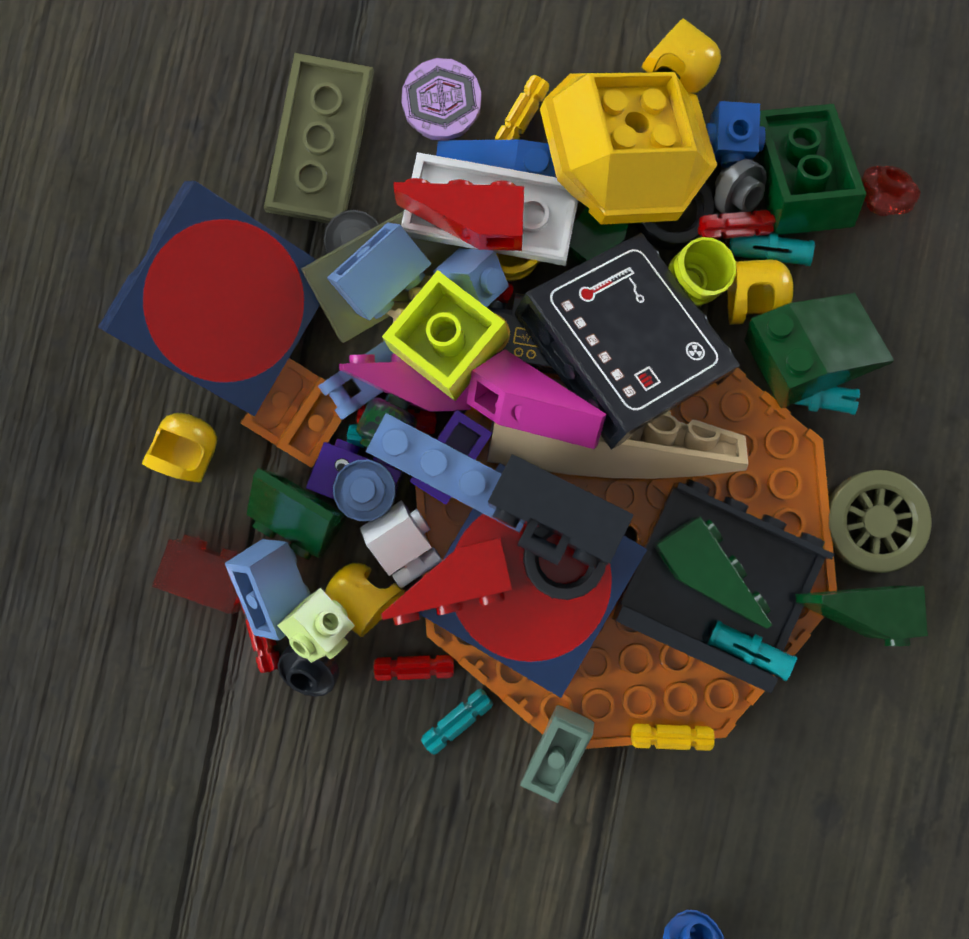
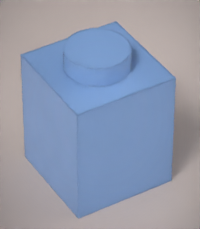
(476, 273)

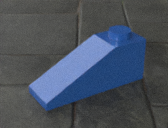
(508, 154)

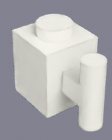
(399, 541)

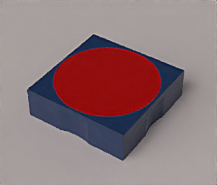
(216, 298)
(529, 629)

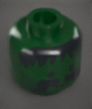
(376, 411)

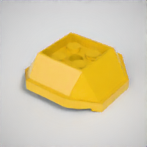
(628, 144)

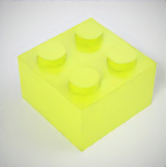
(446, 335)

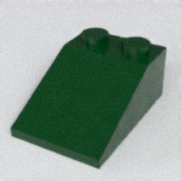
(809, 170)
(815, 346)
(292, 513)

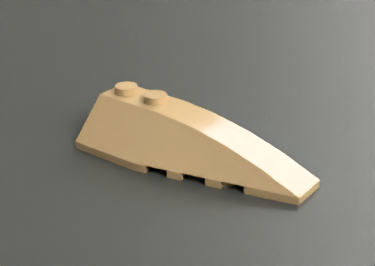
(652, 452)

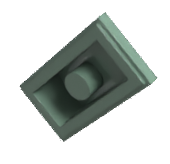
(558, 753)

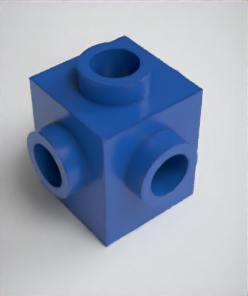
(735, 132)

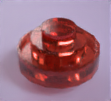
(889, 190)

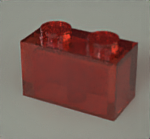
(198, 574)

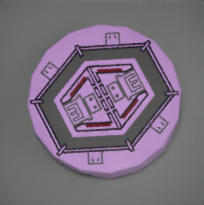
(441, 99)

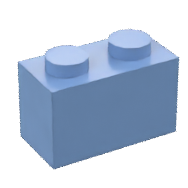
(380, 271)
(267, 585)

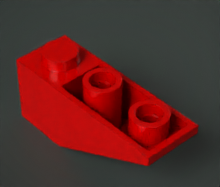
(477, 214)
(463, 575)

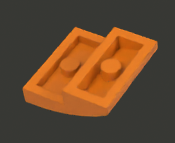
(296, 414)

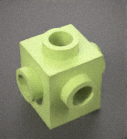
(317, 627)

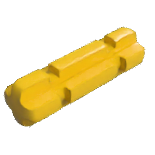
(523, 109)
(672, 737)

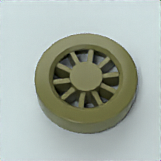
(878, 521)

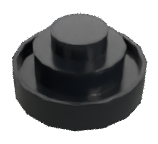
(307, 677)

